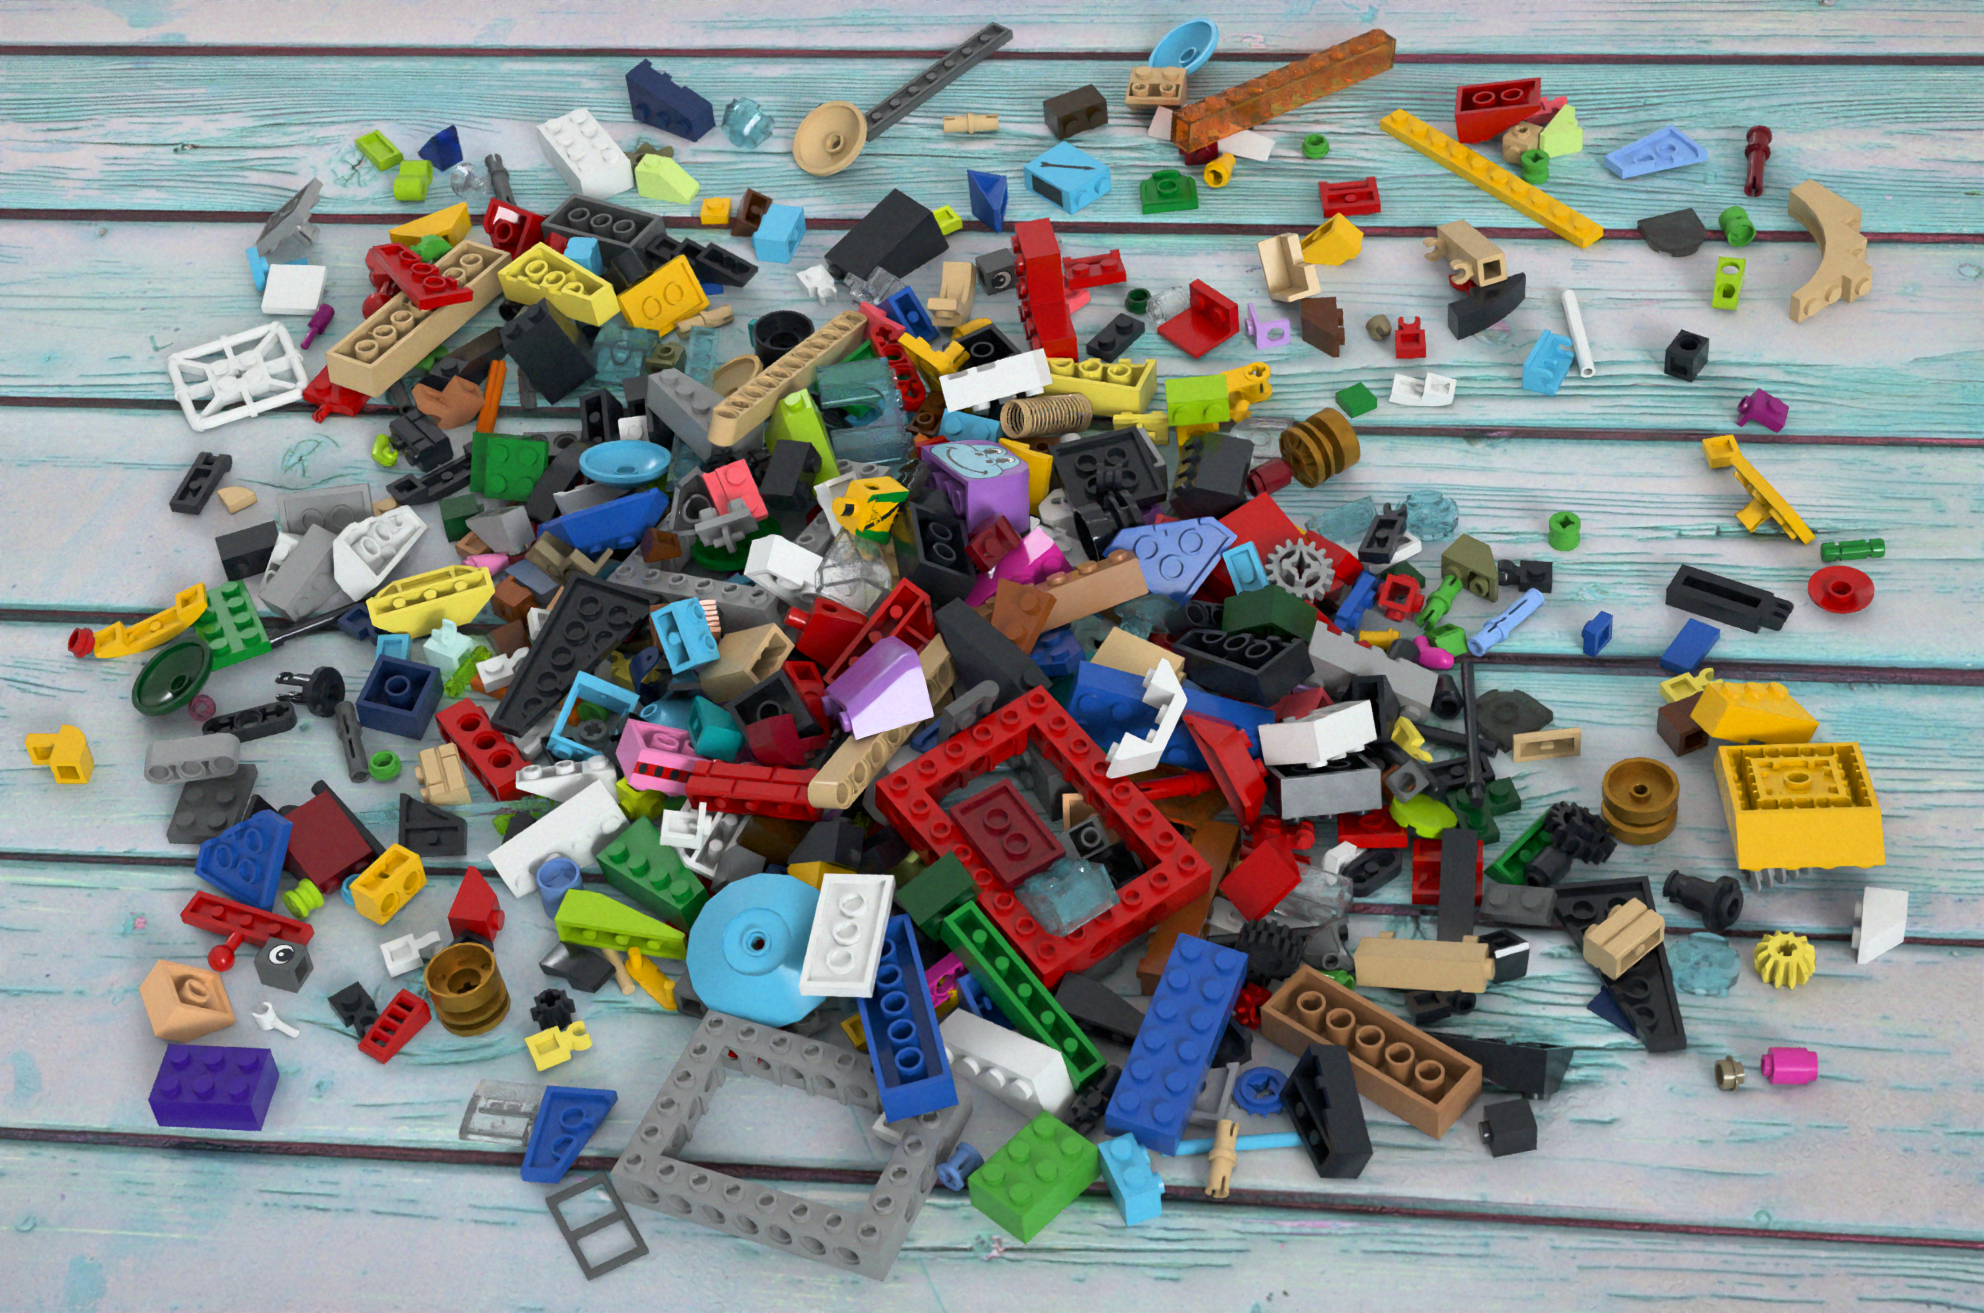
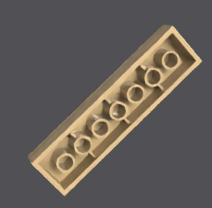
(403, 335)

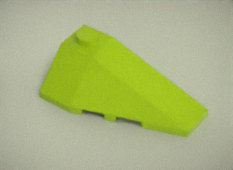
(800, 420)

